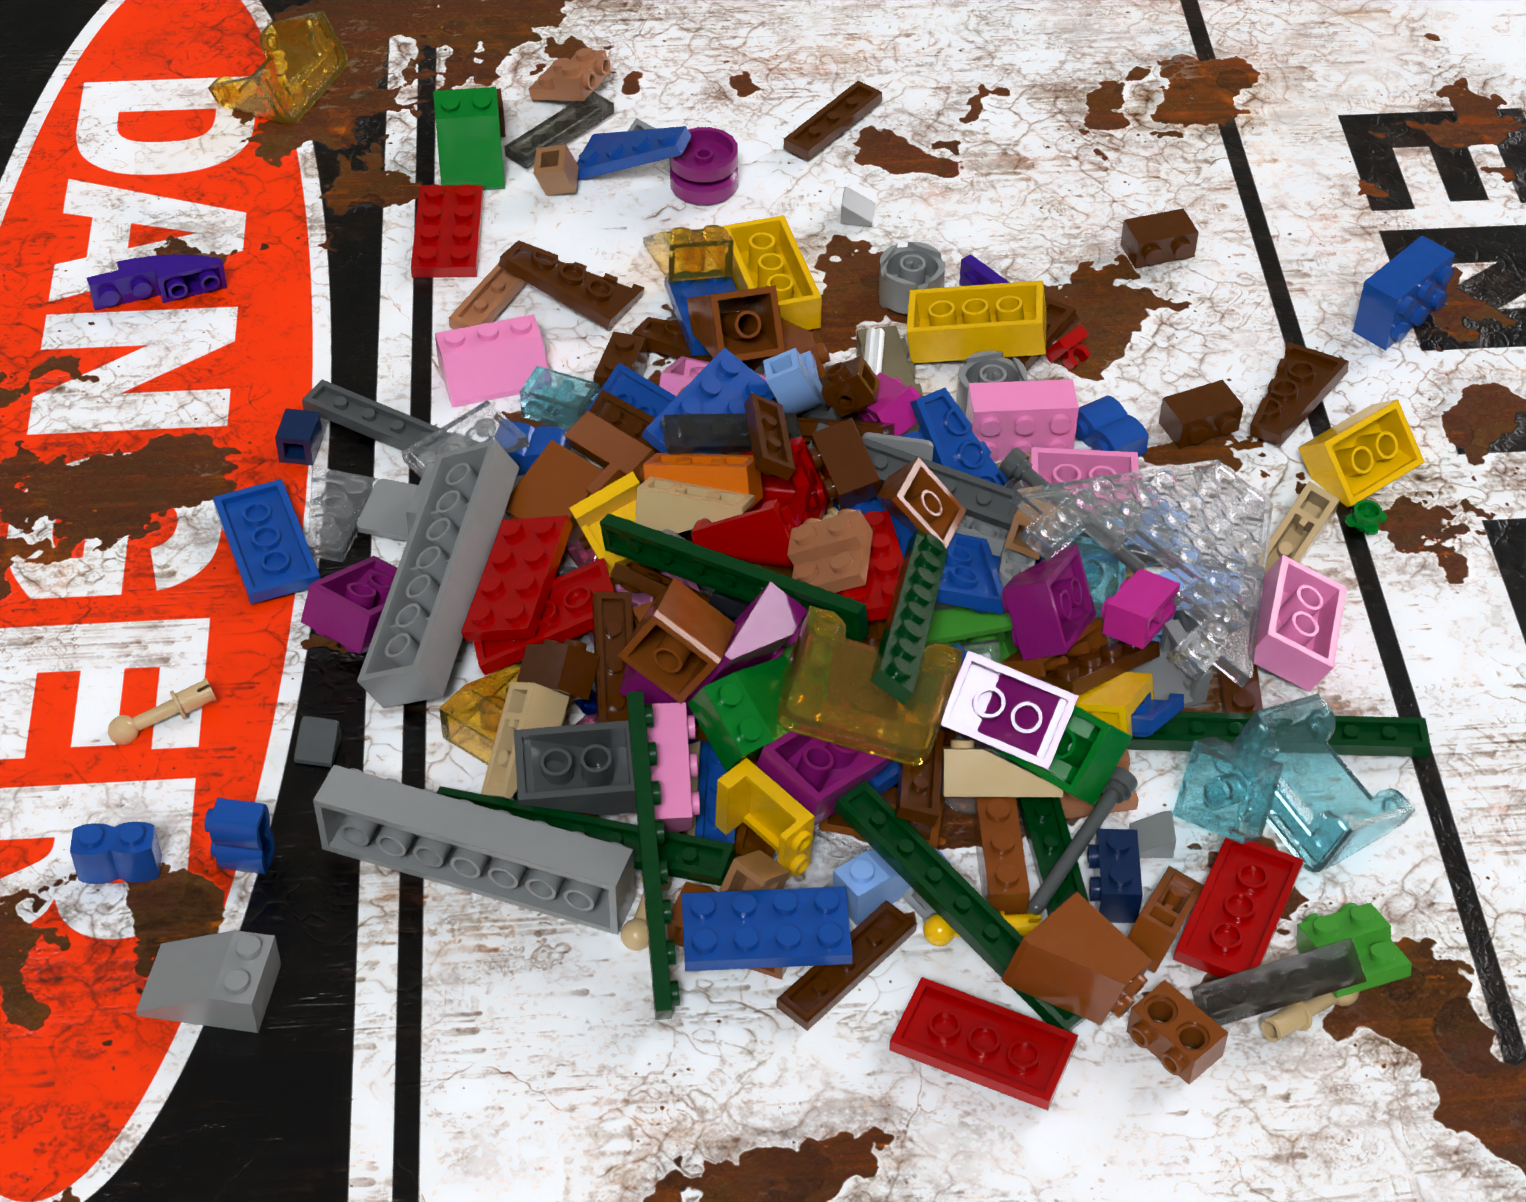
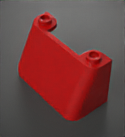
(765, 530)

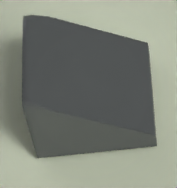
(317, 741)

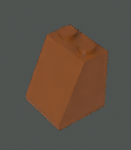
(740, 321)
(552, 485)
(678, 641)
(1079, 963)

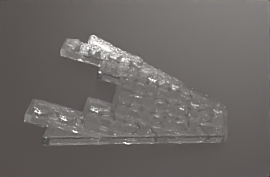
(1193, 522)

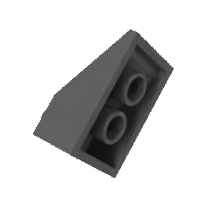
(576, 768)

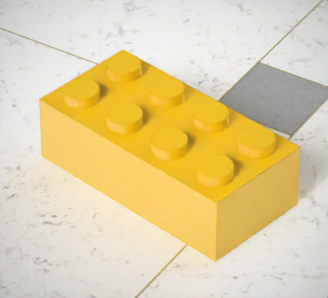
(770, 256)
(976, 318)

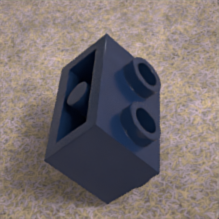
(1116, 874)

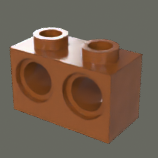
(1181, 1026)

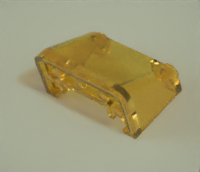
(299, 68)
(832, 699)

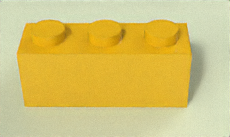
(1363, 452)

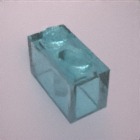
(556, 397)

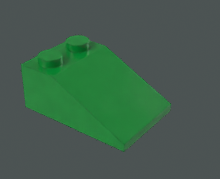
(469, 137)
(741, 711)
(1083, 757)

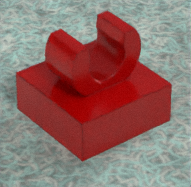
(1068, 346)

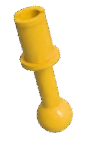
(940, 933)

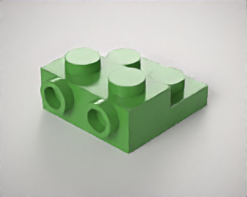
(1371, 937)

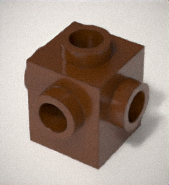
(850, 386)

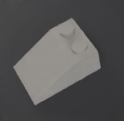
(213, 980)

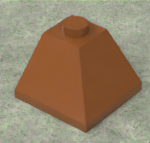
(921, 501)

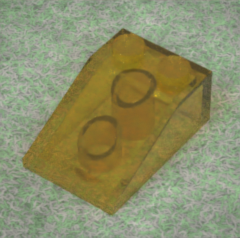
(692, 253)
(475, 710)

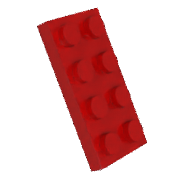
(447, 231)
(883, 568)
(517, 579)
(564, 616)
(1238, 908)
(984, 1043)

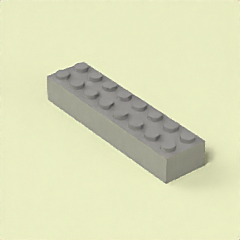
(438, 575)
(476, 848)

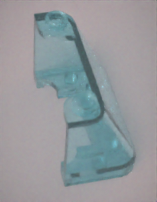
(1318, 801)

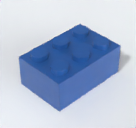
(1404, 292)

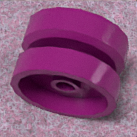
(706, 168)

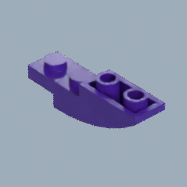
(151, 276)

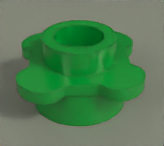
(1366, 517)

